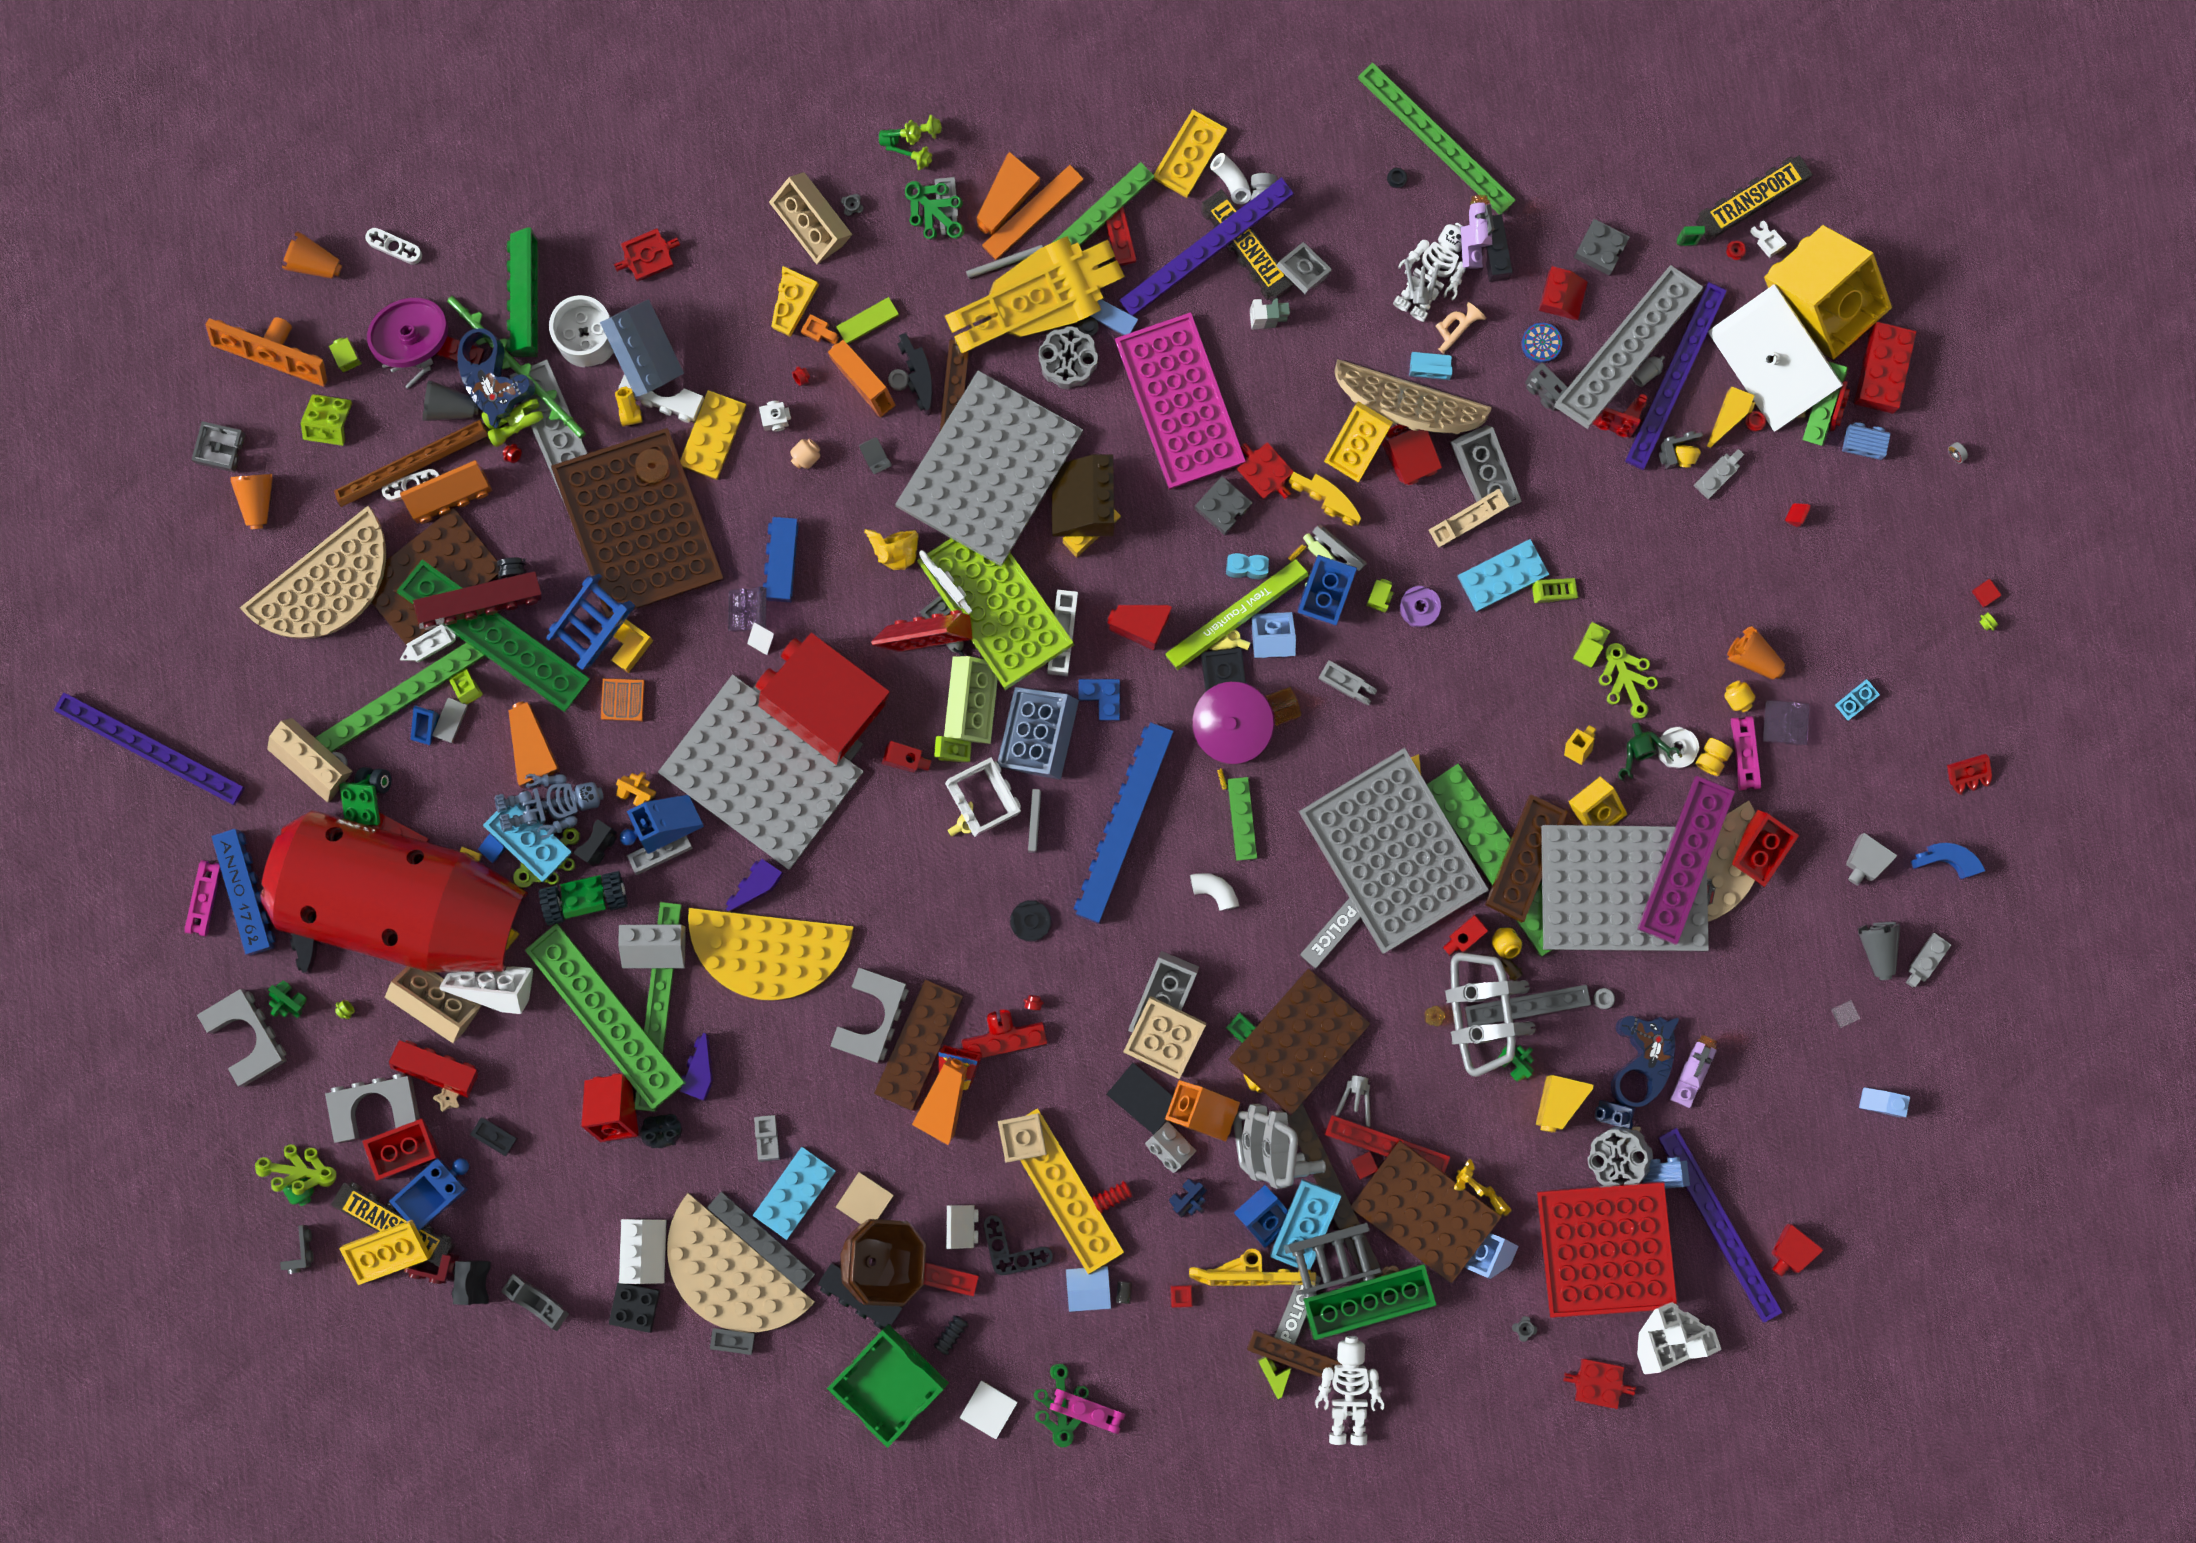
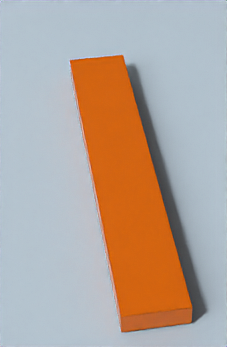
(1032, 212)

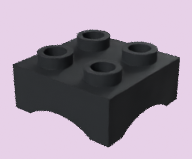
(600, 839)
(470, 1282)
(634, 1307)

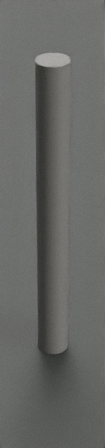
(1001, 262)

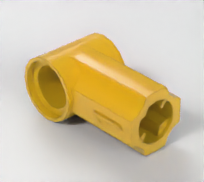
(628, 409)

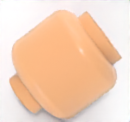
(805, 453)

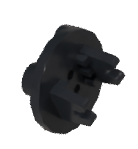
(661, 1131)

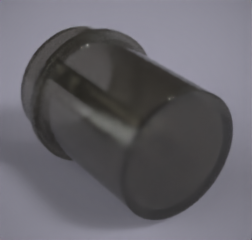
(1124, 1292)

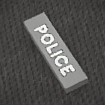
(1331, 934)
(1293, 1316)

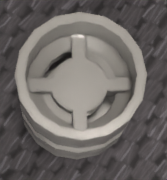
(1260, 182)

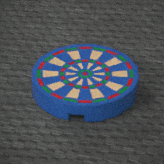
(1541, 342)

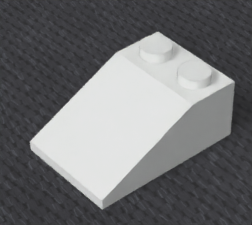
(961, 1226)

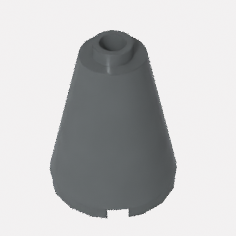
(447, 403)
(1881, 947)

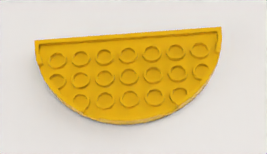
(767, 954)

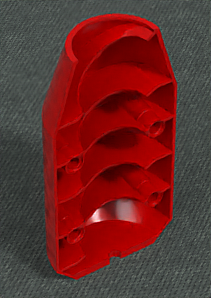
(369, 889)

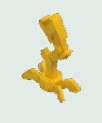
(1465, 1176)

